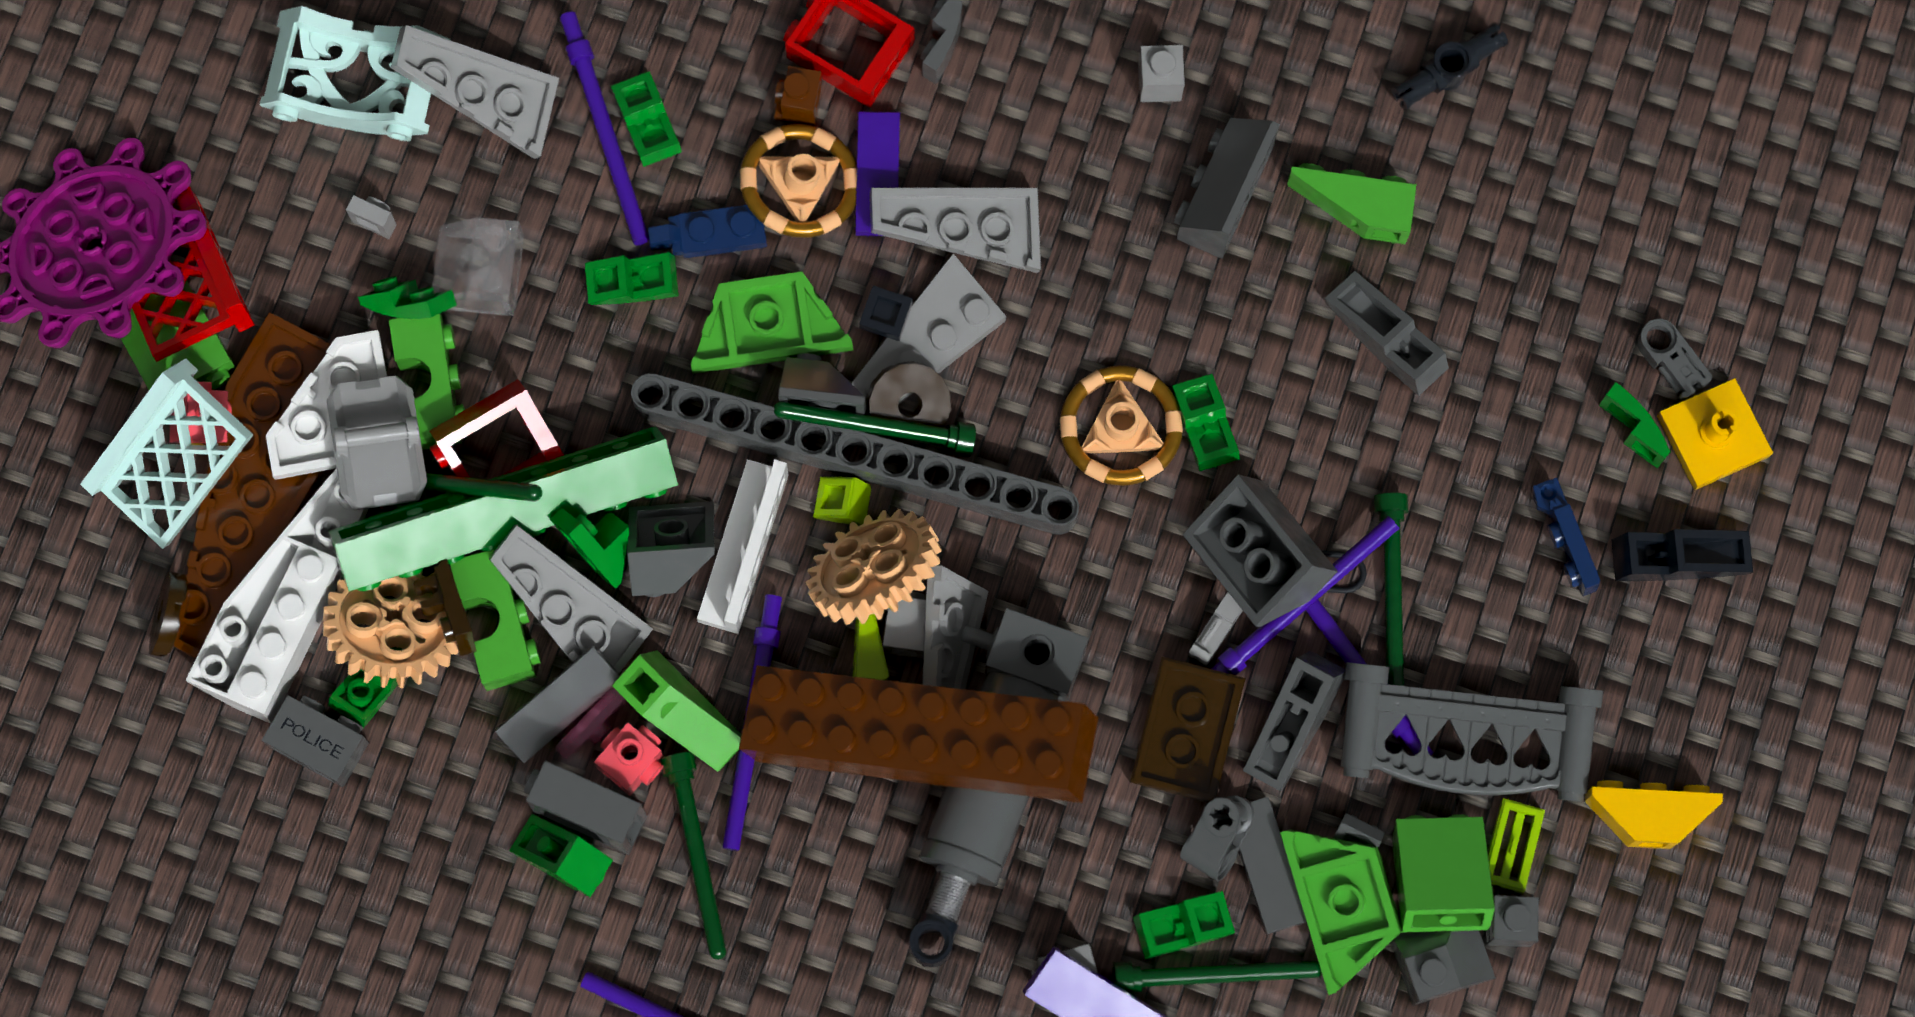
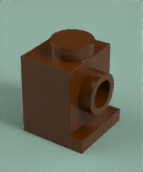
(798, 96)

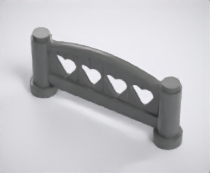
(1562, 727)

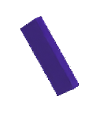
(875, 161)

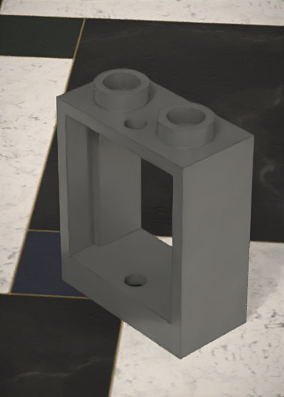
(585, 807)

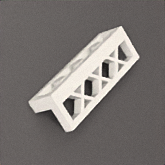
(743, 545)

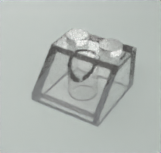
(480, 264)

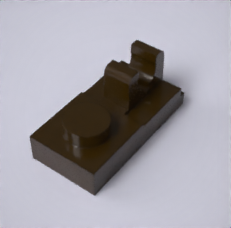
(447, 599)

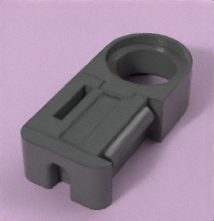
(1677, 362)

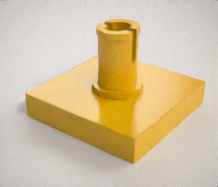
(1714, 434)

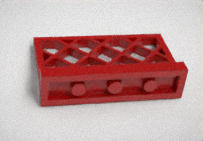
(217, 281)

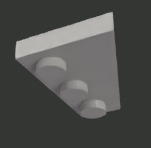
(950, 606)

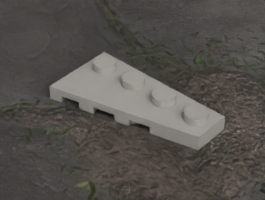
(486, 88)
(972, 222)
(940, 327)
(567, 602)

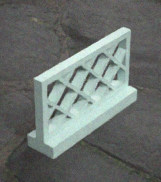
(147, 425)

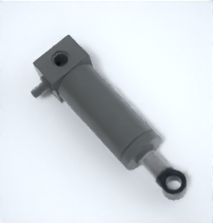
(977, 827)

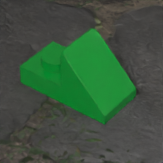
(599, 545)

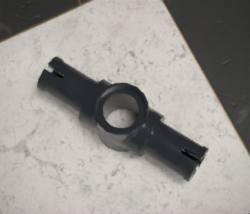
(1463, 53)

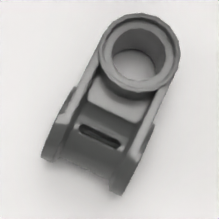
(1216, 843)

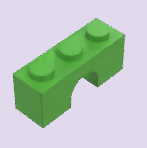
(426, 346)
(506, 654)

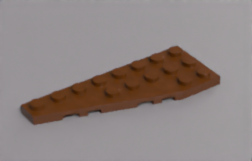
(247, 504)

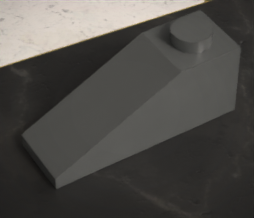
(1294, 719)

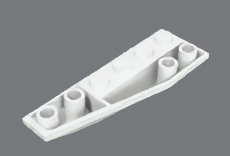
(275, 611)

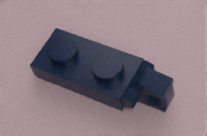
(709, 232)
(1567, 534)

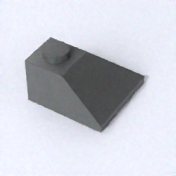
(818, 384)
(668, 545)
(1441, 962)

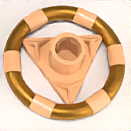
(799, 180)
(1121, 426)

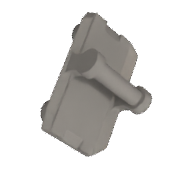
(376, 442)

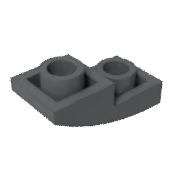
(946, 28)

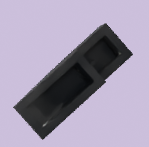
(1681, 555)

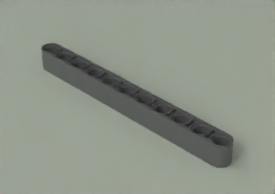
(869, 469)

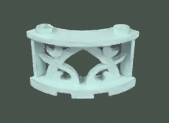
(316, 36)

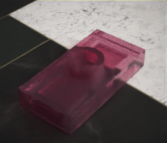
(591, 726)

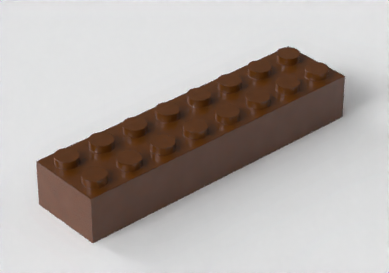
(920, 733)

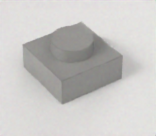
(372, 215)

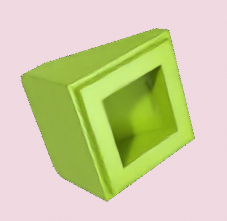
(842, 500)

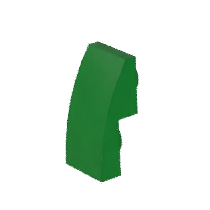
(406, 300)
(361, 700)

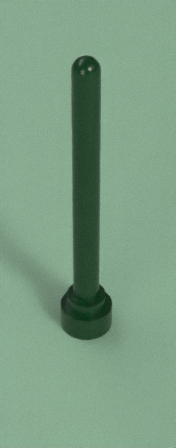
(956, 438)
(483, 487)
(1395, 507)
(679, 771)
(1134, 978)

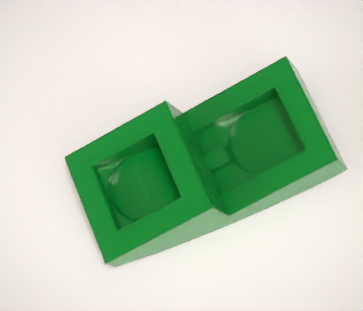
(646, 119)
(631, 280)
(1206, 422)
(1646, 436)
(1183, 925)

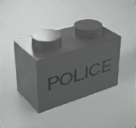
(315, 740)

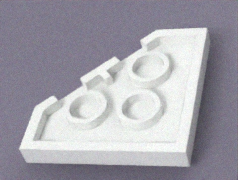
(303, 436)

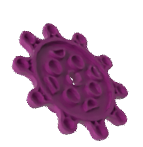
(85, 203)

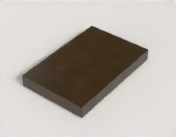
(1187, 730)

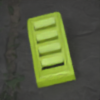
(868, 651)

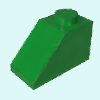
(561, 855)

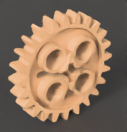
(873, 566)
(391, 625)

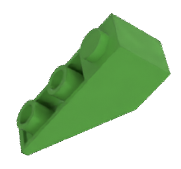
(1364, 204)
(678, 709)

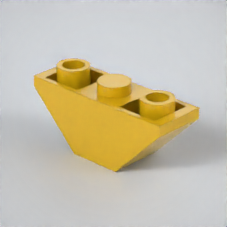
(1651, 814)

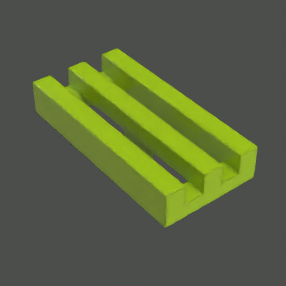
(1503, 882)

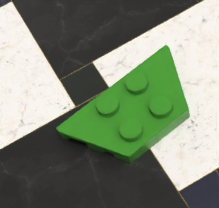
(765, 323)
(1342, 901)

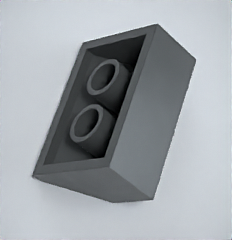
(1226, 184)
(1259, 551)

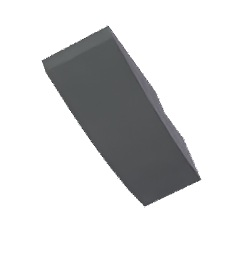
(1388, 333)

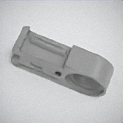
(1215, 630)

